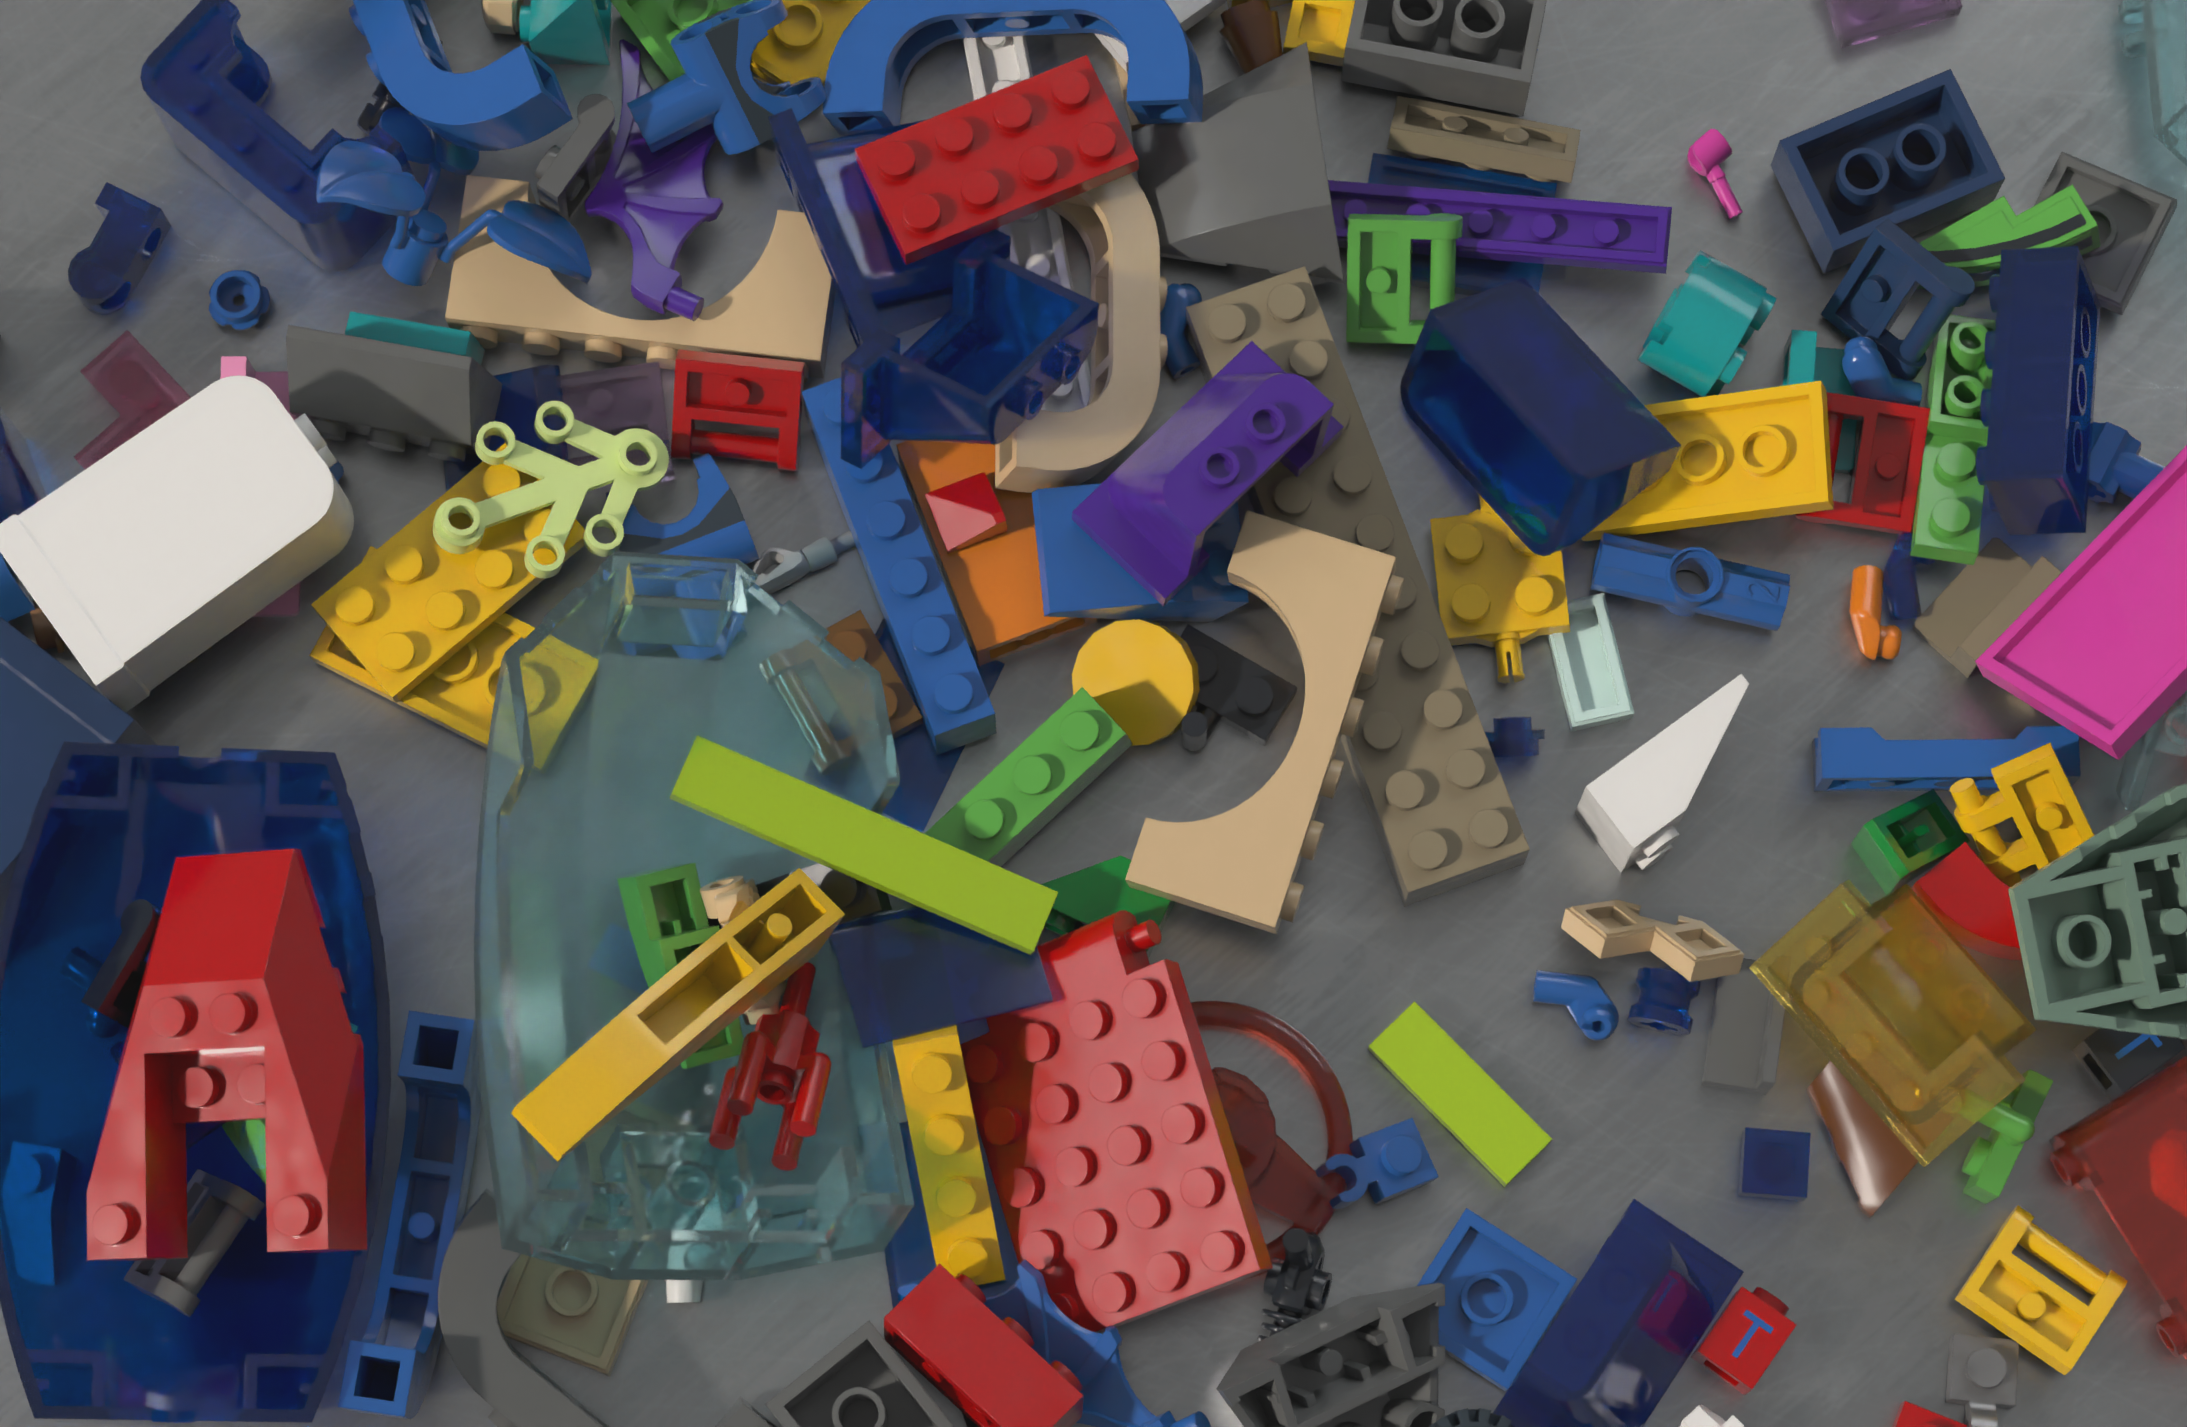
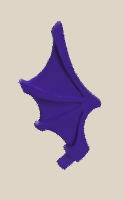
(655, 198)

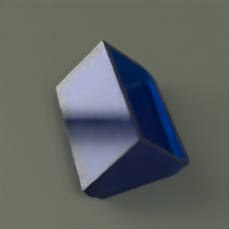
(1531, 415)

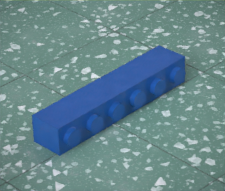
(904, 582)

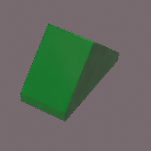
(1908, 840)

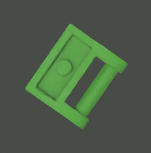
(1382, 273)

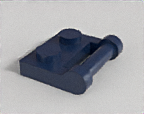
(1881, 286)

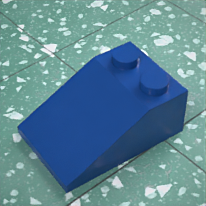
(1088, 583)

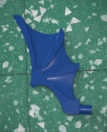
(1087, 1354)

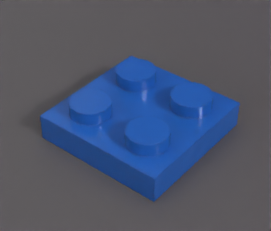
(1494, 1298)

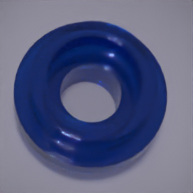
(1514, 737)

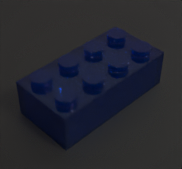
(2040, 391)

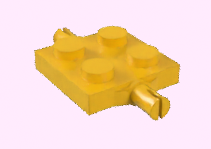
(1496, 586)

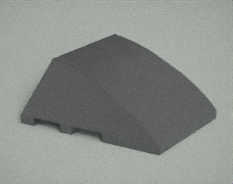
(1247, 177)
(1346, 1367)

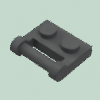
(574, 170)
(214, 1219)

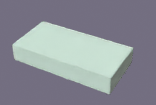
(1590, 666)

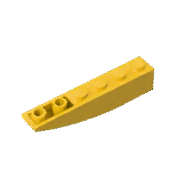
(680, 1013)

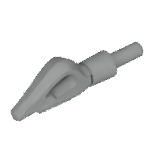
(798, 563)

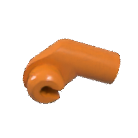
(1866, 615)

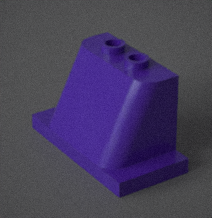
(1200, 464)

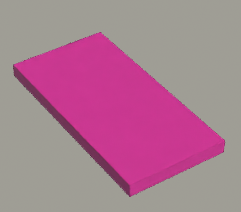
(2111, 630)

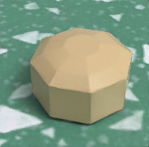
(502, 15)

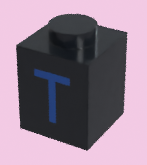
(2124, 1058)

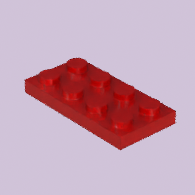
(996, 159)

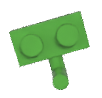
(2012, 1125)

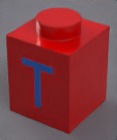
(1745, 1338)

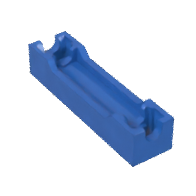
(1867, 762)

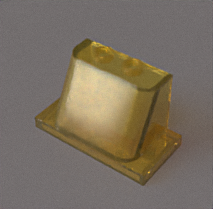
(1899, 1013)

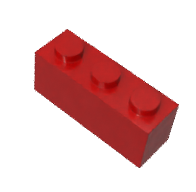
(978, 1358)

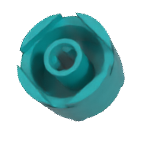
(1704, 324)

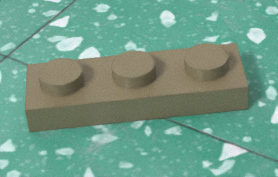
(1484, 140)

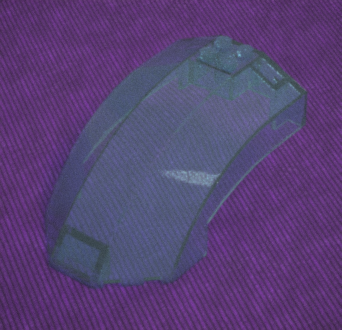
(578, 794)

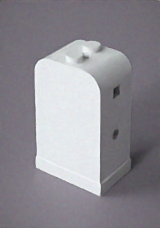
(180, 535)

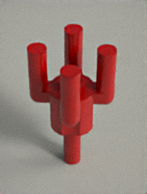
(781, 1069)

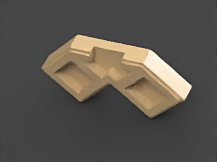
(1688, 947)

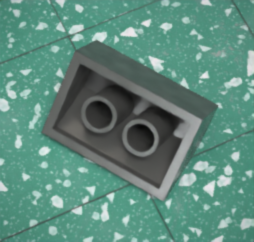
(1447, 49)
(389, 392)

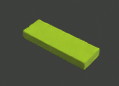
(1459, 1094)

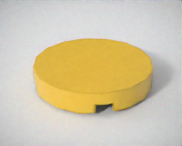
(1139, 677)

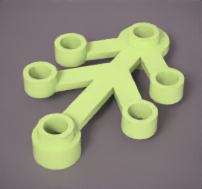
(559, 484)

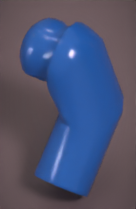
(1582, 997)

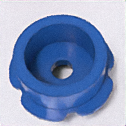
(235, 284)

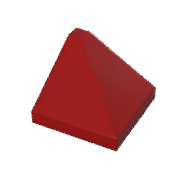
(966, 512)

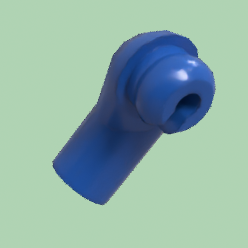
(1180, 355)
(1871, 378)

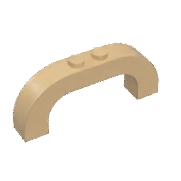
(1126, 353)

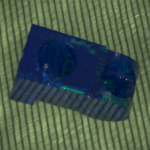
(120, 251)

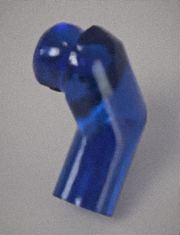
(1902, 581)

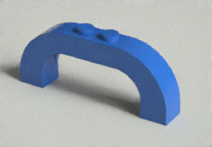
(892, 35)
(477, 110)
(401, 1344)

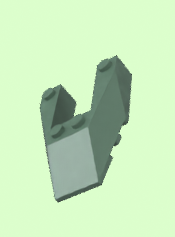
(2110, 925)

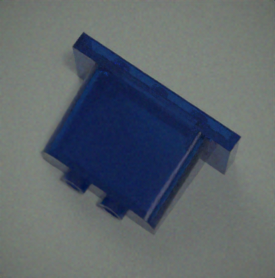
(854, 237)
(976, 368)
(1623, 1329)

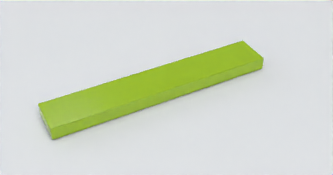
(863, 845)

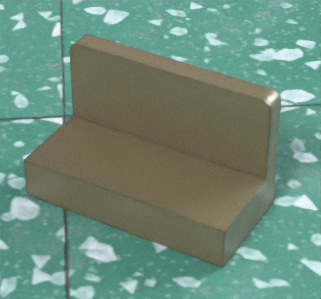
(1982, 603)

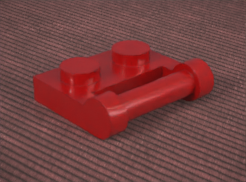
(737, 392)
(1885, 463)

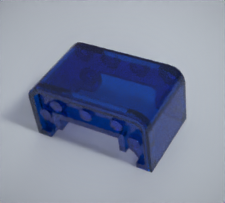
(209, 100)

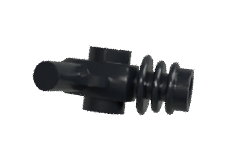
(1296, 1281)

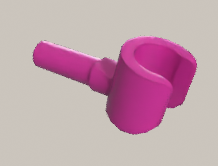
(1705, 158)

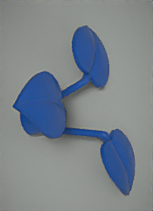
(374, 180)

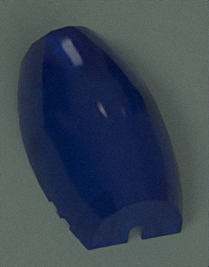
(265, 1319)

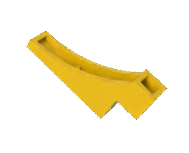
(948, 1154)

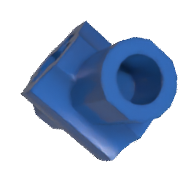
(2117, 464)

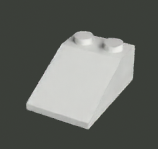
(1645, 795)

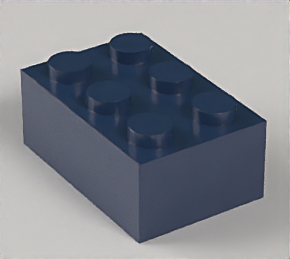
(1896, 159)

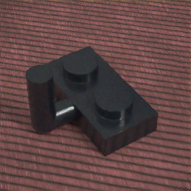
(1232, 692)

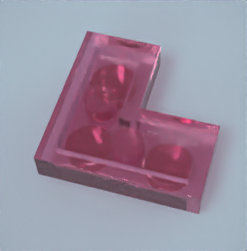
(134, 388)

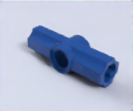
(1731, 588)

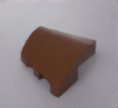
(1860, 1139)

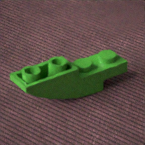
(1948, 488)

